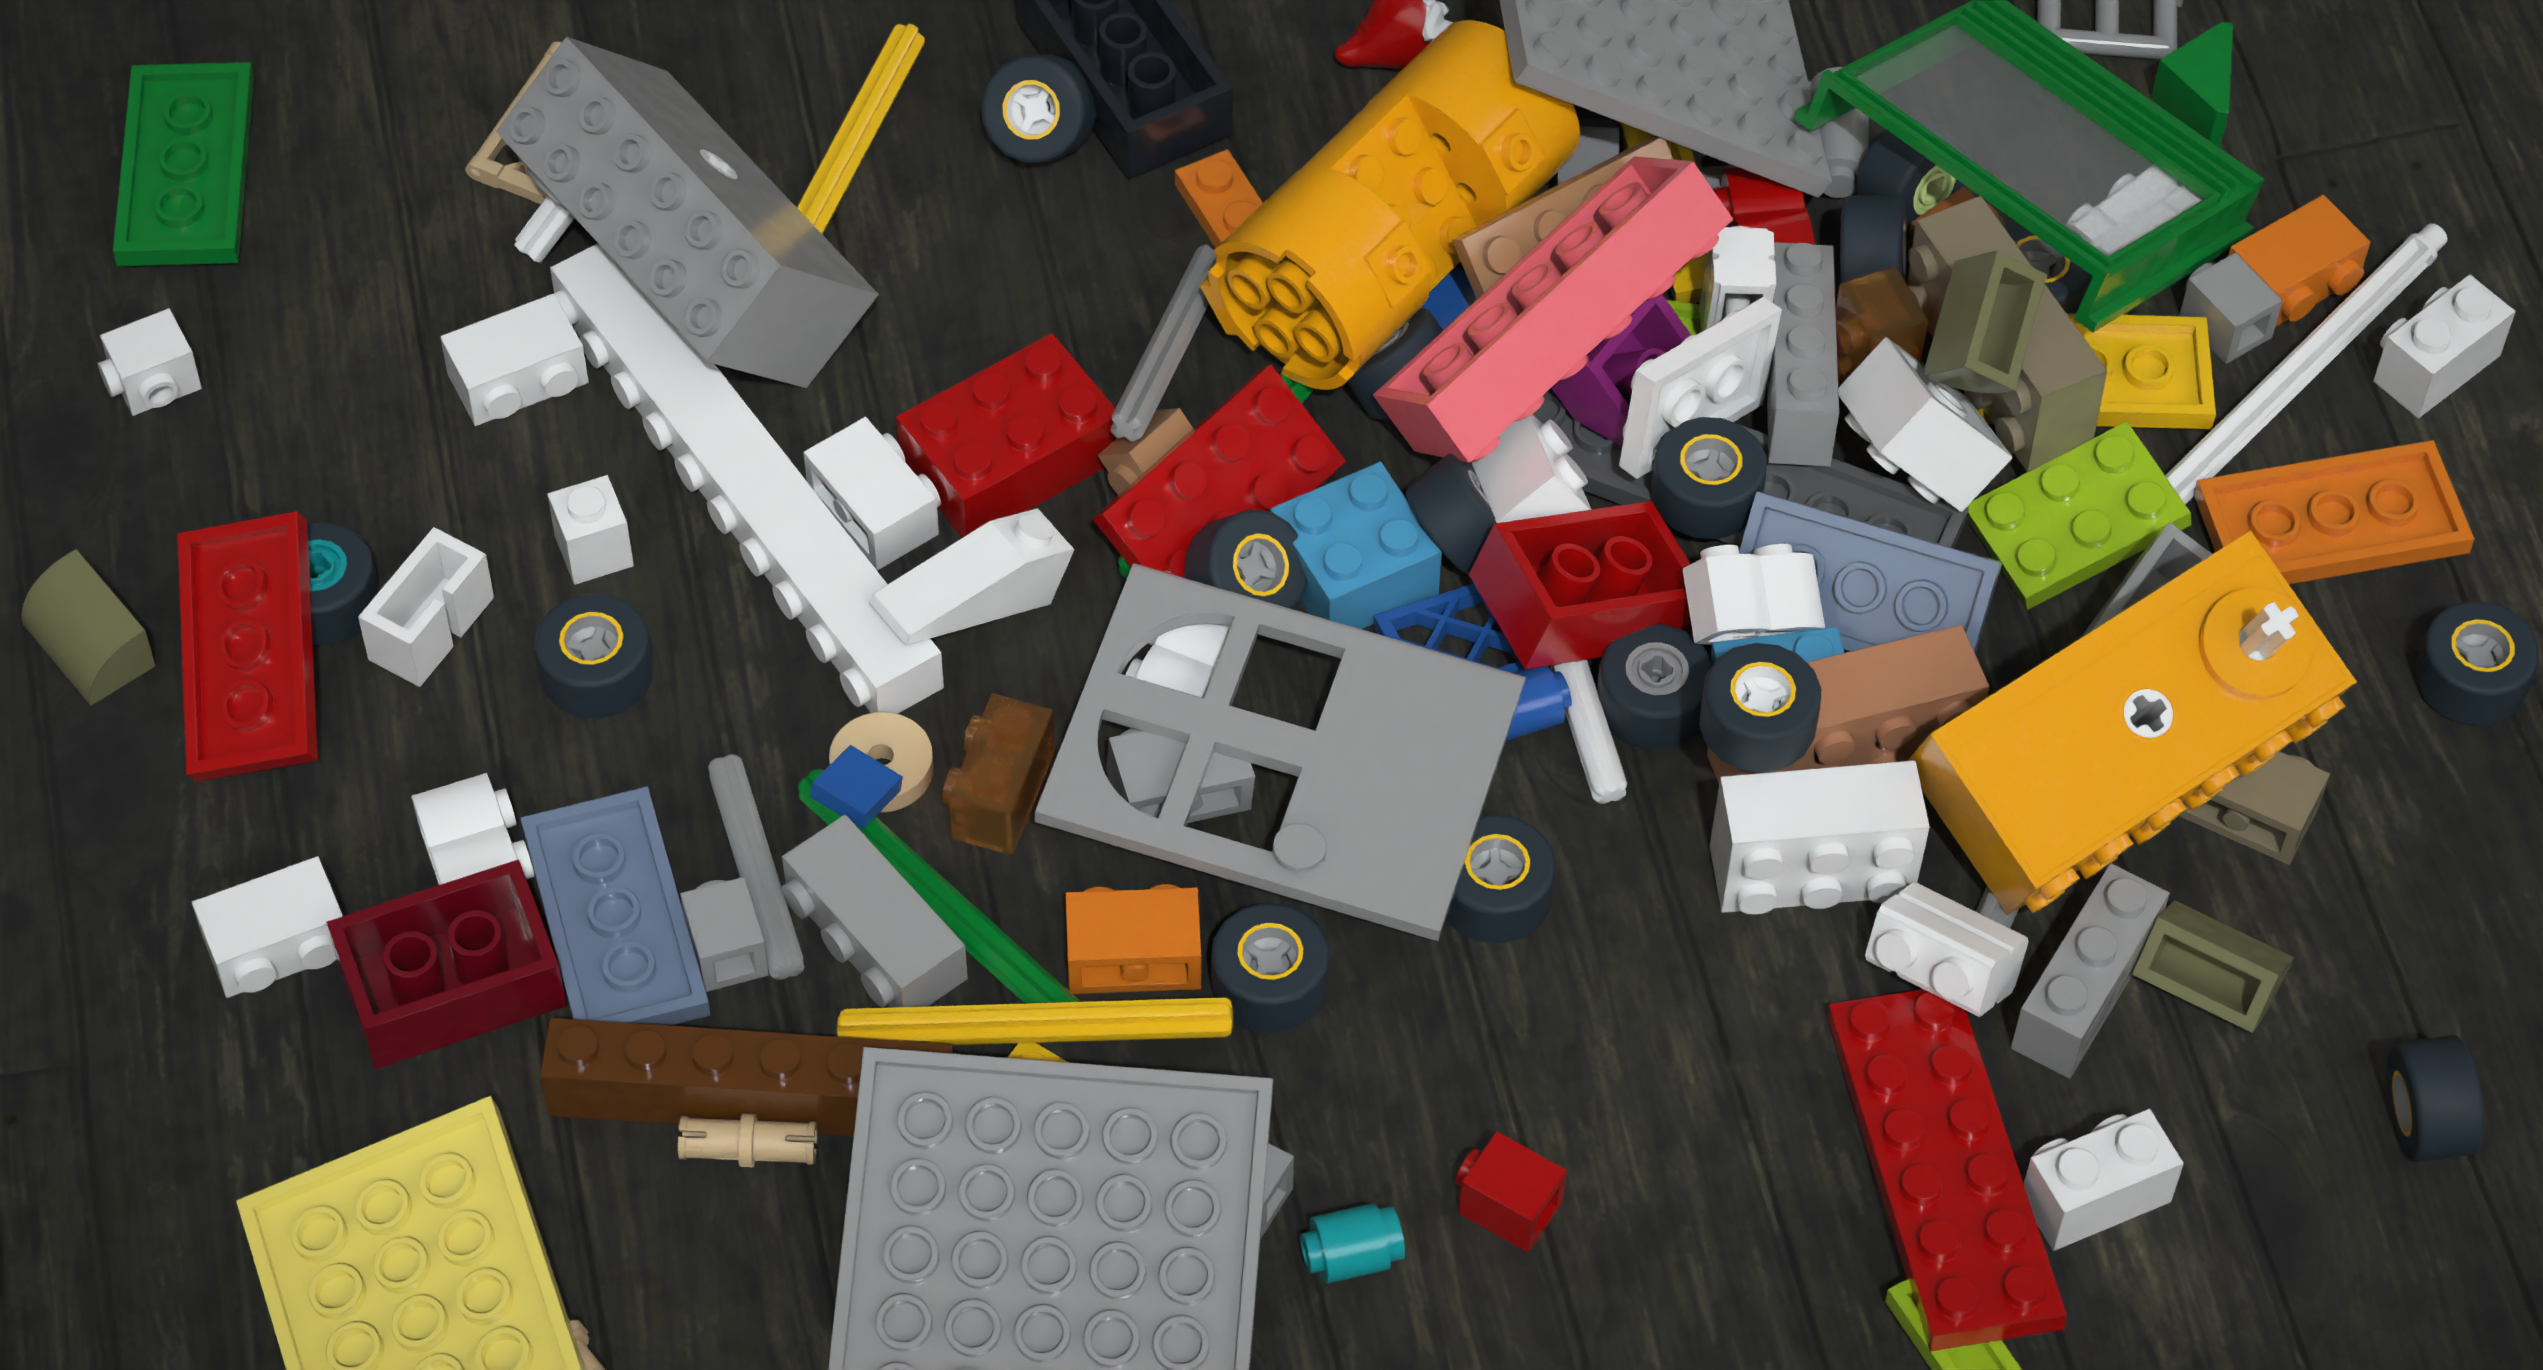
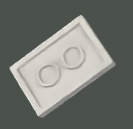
(1705, 376)

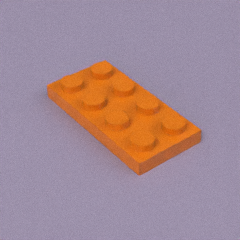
(2341, 512)

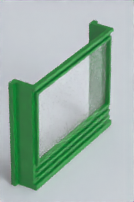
(2053, 148)

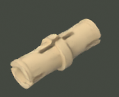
(747, 1140)

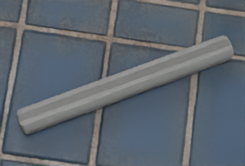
(1164, 350)

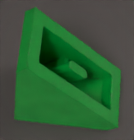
(2196, 82)

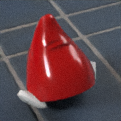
(1393, 33)

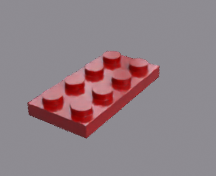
(1239, 458)
(247, 647)

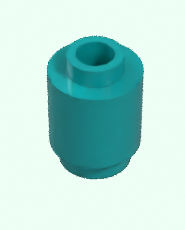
(1352, 1242)

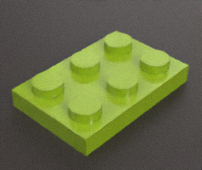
(2076, 515)

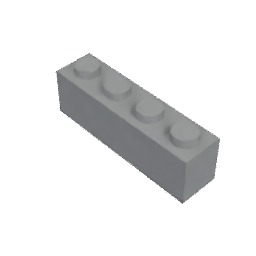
(1804, 359)

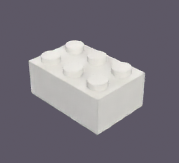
(1818, 836)

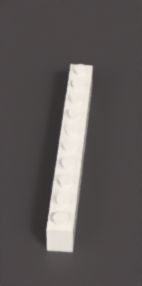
(746, 484)

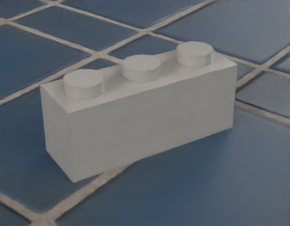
(873, 917)
(2088, 971)

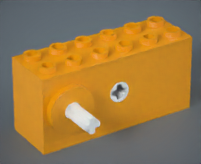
(2132, 726)

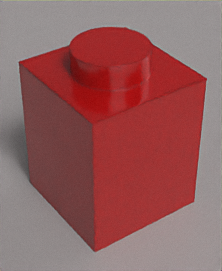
(1510, 1190)

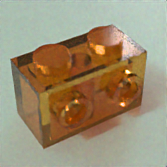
(1872, 310)
(1000, 773)

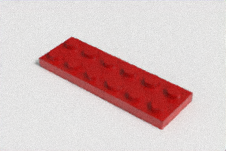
(1945, 1170)

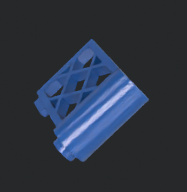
(1544, 692)

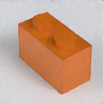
(2306, 256)
(1133, 940)

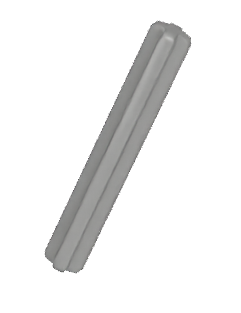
(756, 865)

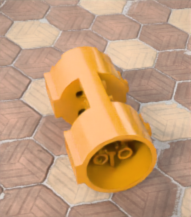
(1373, 214)

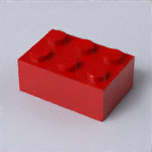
(1008, 435)
(1581, 581)

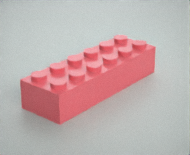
(1554, 308)

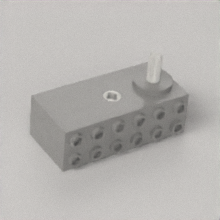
(681, 214)

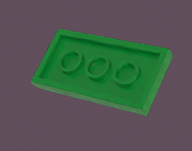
(184, 164)

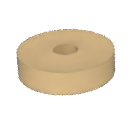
(894, 739)

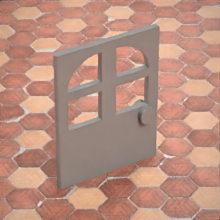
(1381, 785)

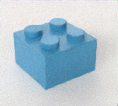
(1361, 548)

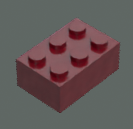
(447, 964)

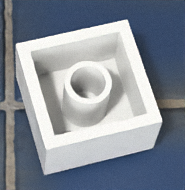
(1921, 427)

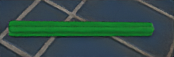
(978, 933)

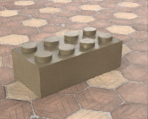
(2060, 374)

